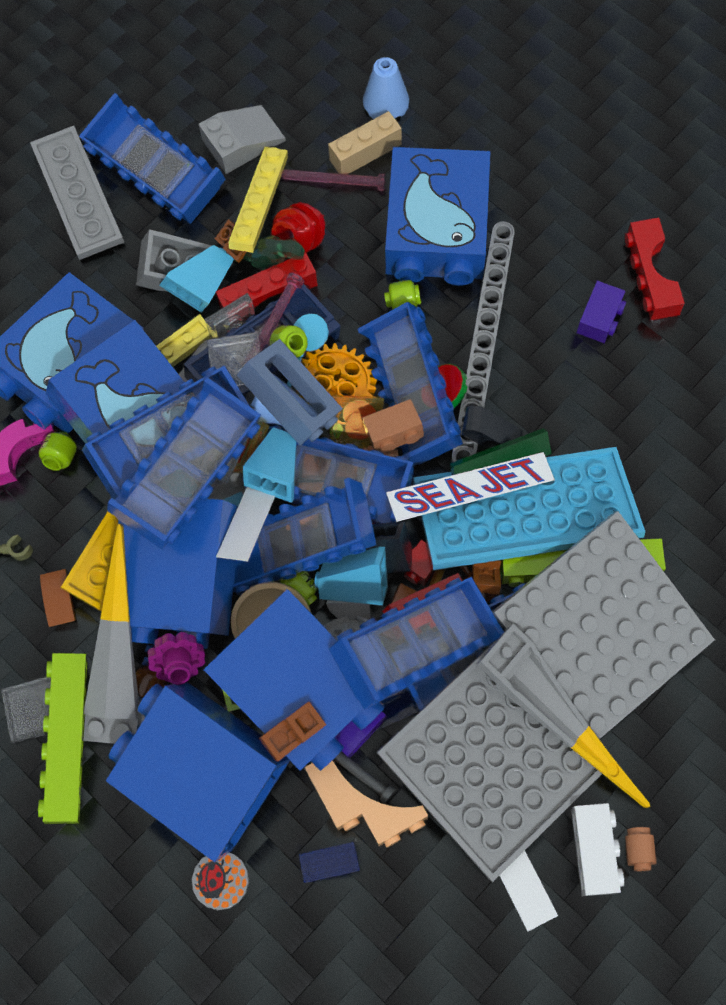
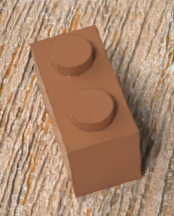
(393, 427)

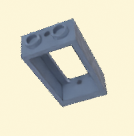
(281, 402)

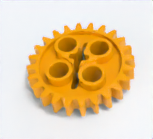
(340, 363)

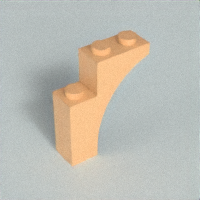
(348, 805)

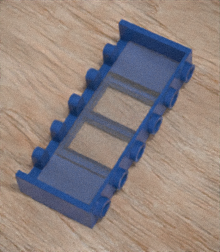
(411, 372)
(185, 465)
(415, 641)

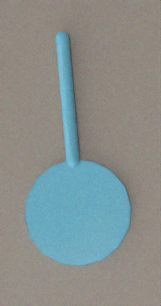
(315, 330)

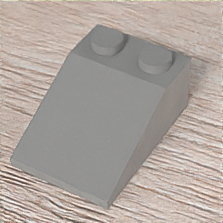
(239, 135)
(162, 254)

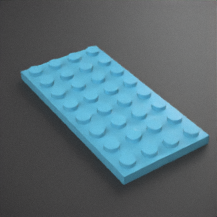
(533, 518)

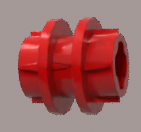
(301, 224)

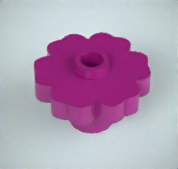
(176, 657)

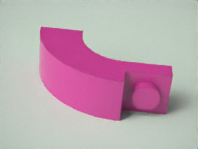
(14, 442)

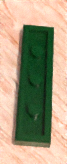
(517, 448)

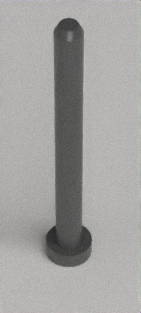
(385, 792)

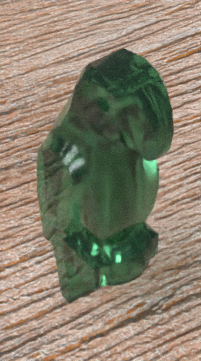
(272, 251)

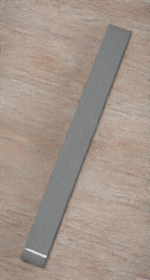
(486, 334)

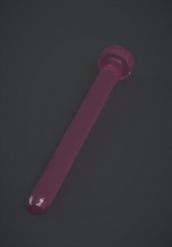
(336, 178)
(294, 281)

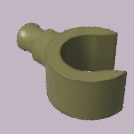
(9, 549)

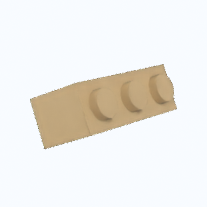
(365, 143)

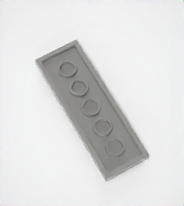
(77, 192)

